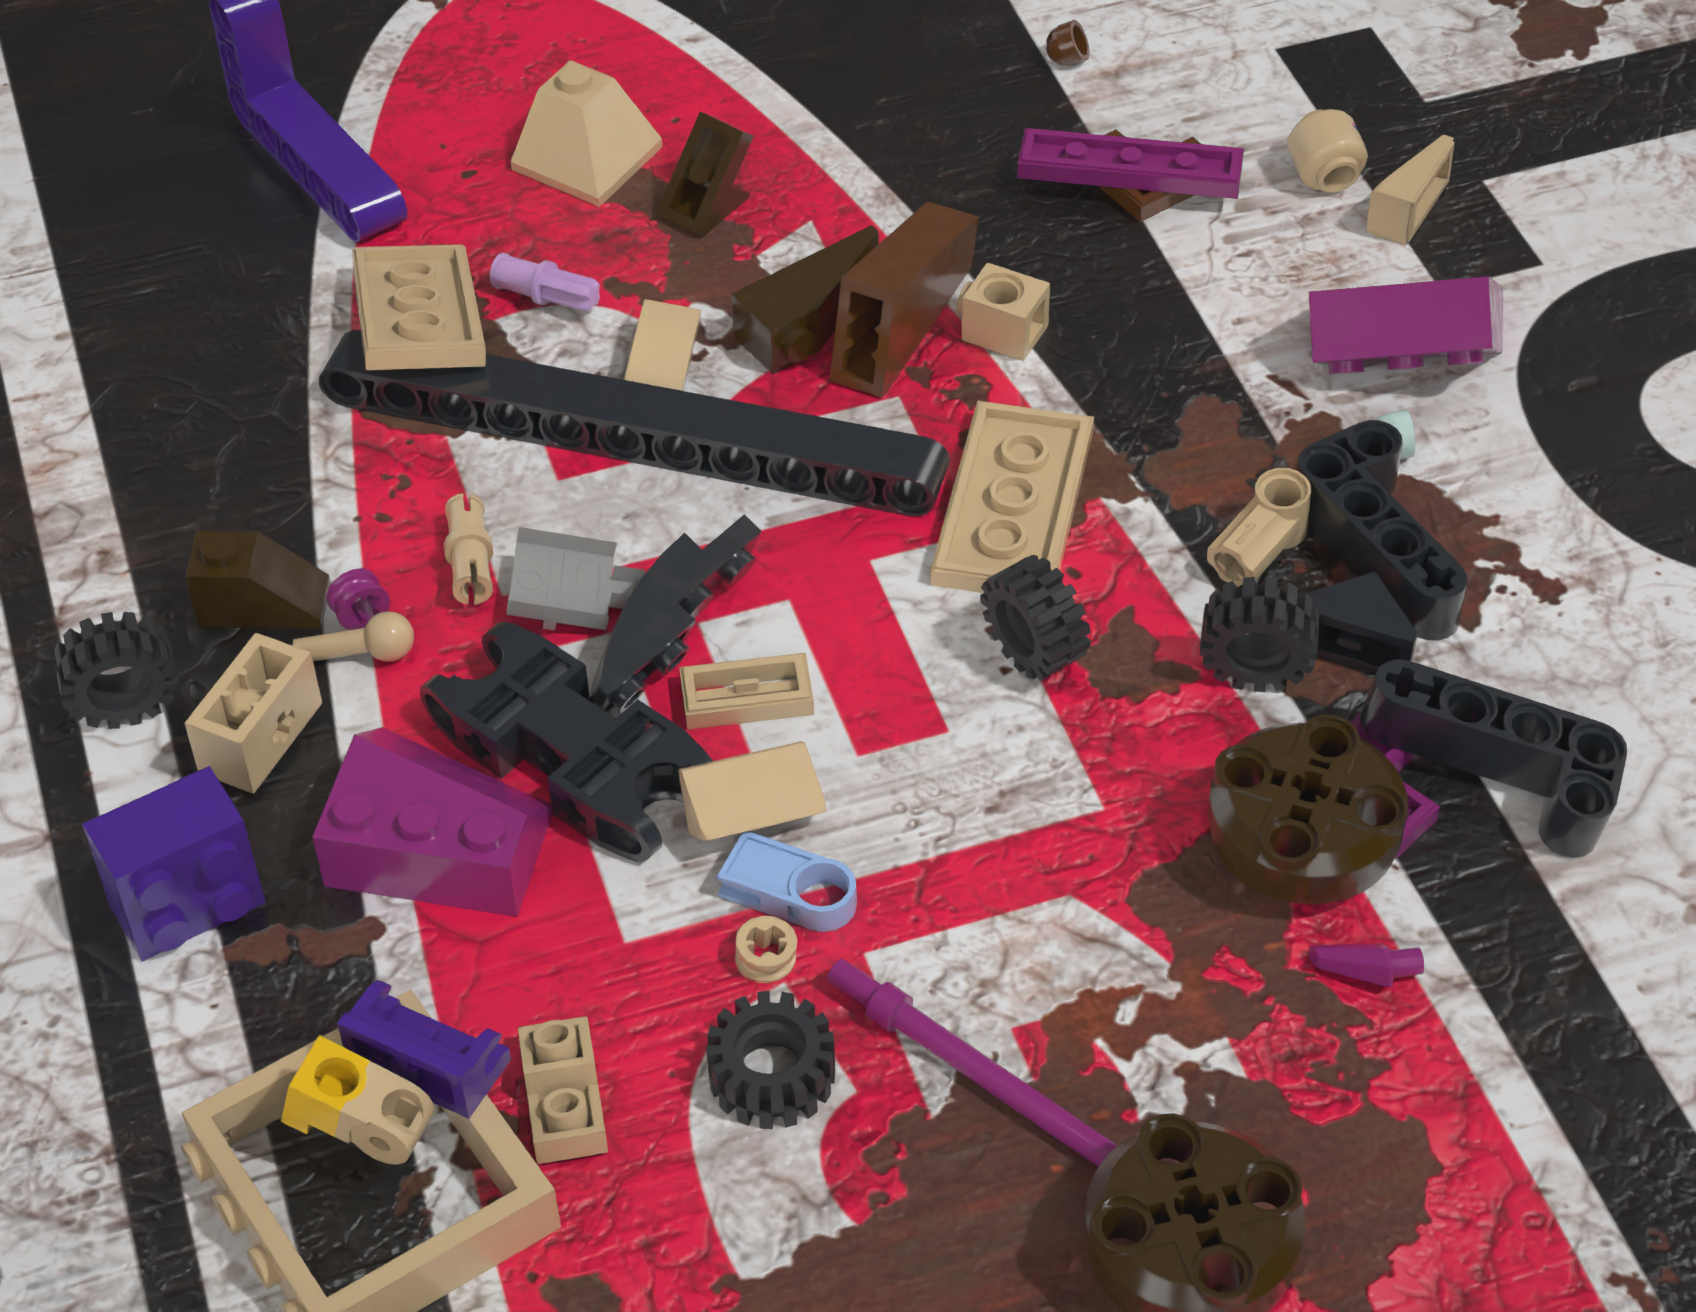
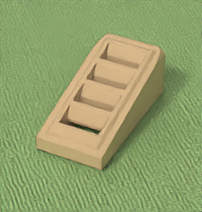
(1410, 192)

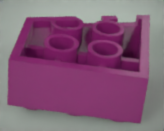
(1406, 324)
(427, 828)

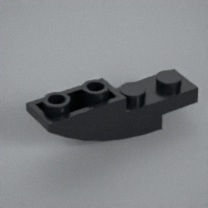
(663, 610)

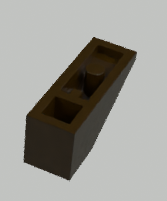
(797, 307)

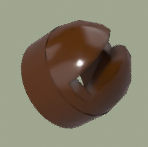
(1068, 44)

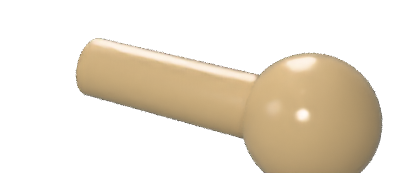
(385, 637)

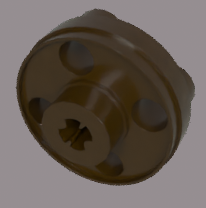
(1307, 811)
(1194, 1220)

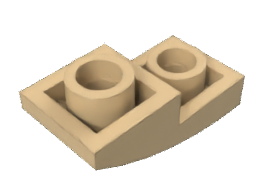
(663, 345)
(562, 1090)

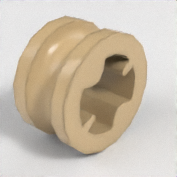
(762, 932)

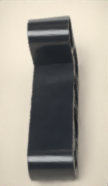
(1372, 531)
(1507, 740)

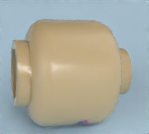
(1327, 150)

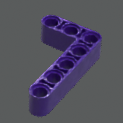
(294, 126)

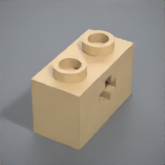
(254, 712)

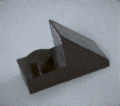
(703, 180)

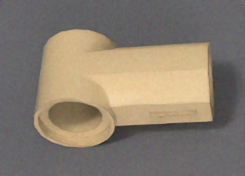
(1265, 527)

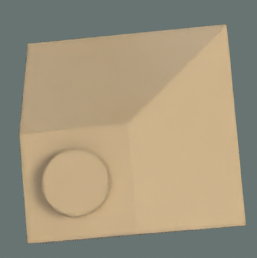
(584, 135)

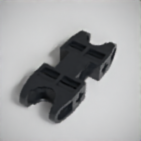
(542, 714)

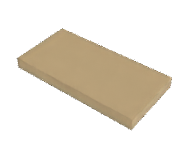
(417, 307)
(1011, 493)

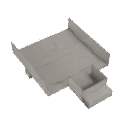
(567, 579)

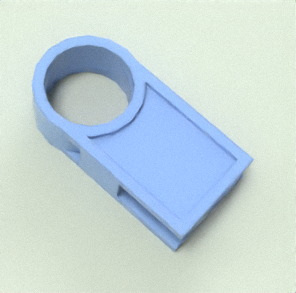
(773, 876)

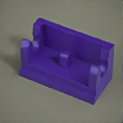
(435, 1057)

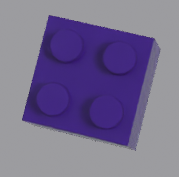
(175, 863)

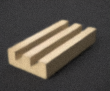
(747, 699)

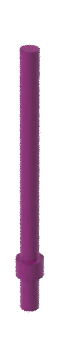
(895, 1010)

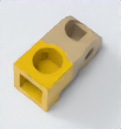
(357, 1103)

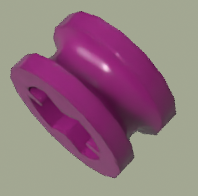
(349, 588)

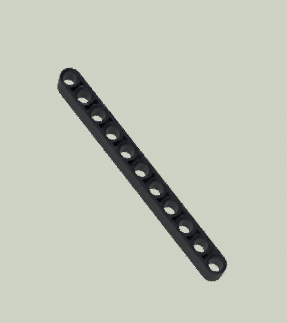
(652, 427)

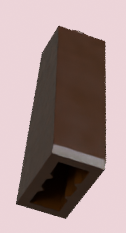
(898, 295)

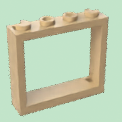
(412, 1279)

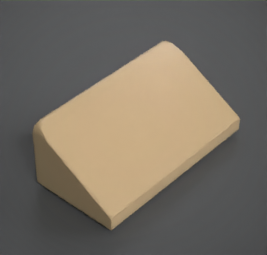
(750, 791)

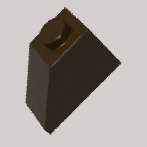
(253, 583)

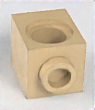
(1004, 311)

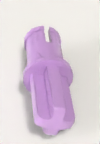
(544, 282)

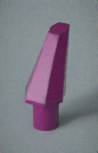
(1368, 962)

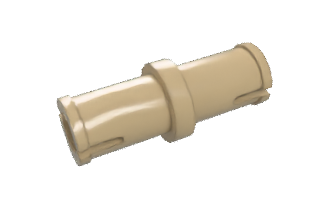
(468, 549)

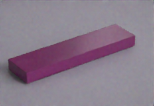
(1130, 163)

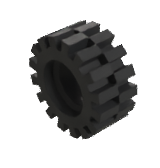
(1266, 611)
(1035, 617)
(113, 646)
(778, 1092)

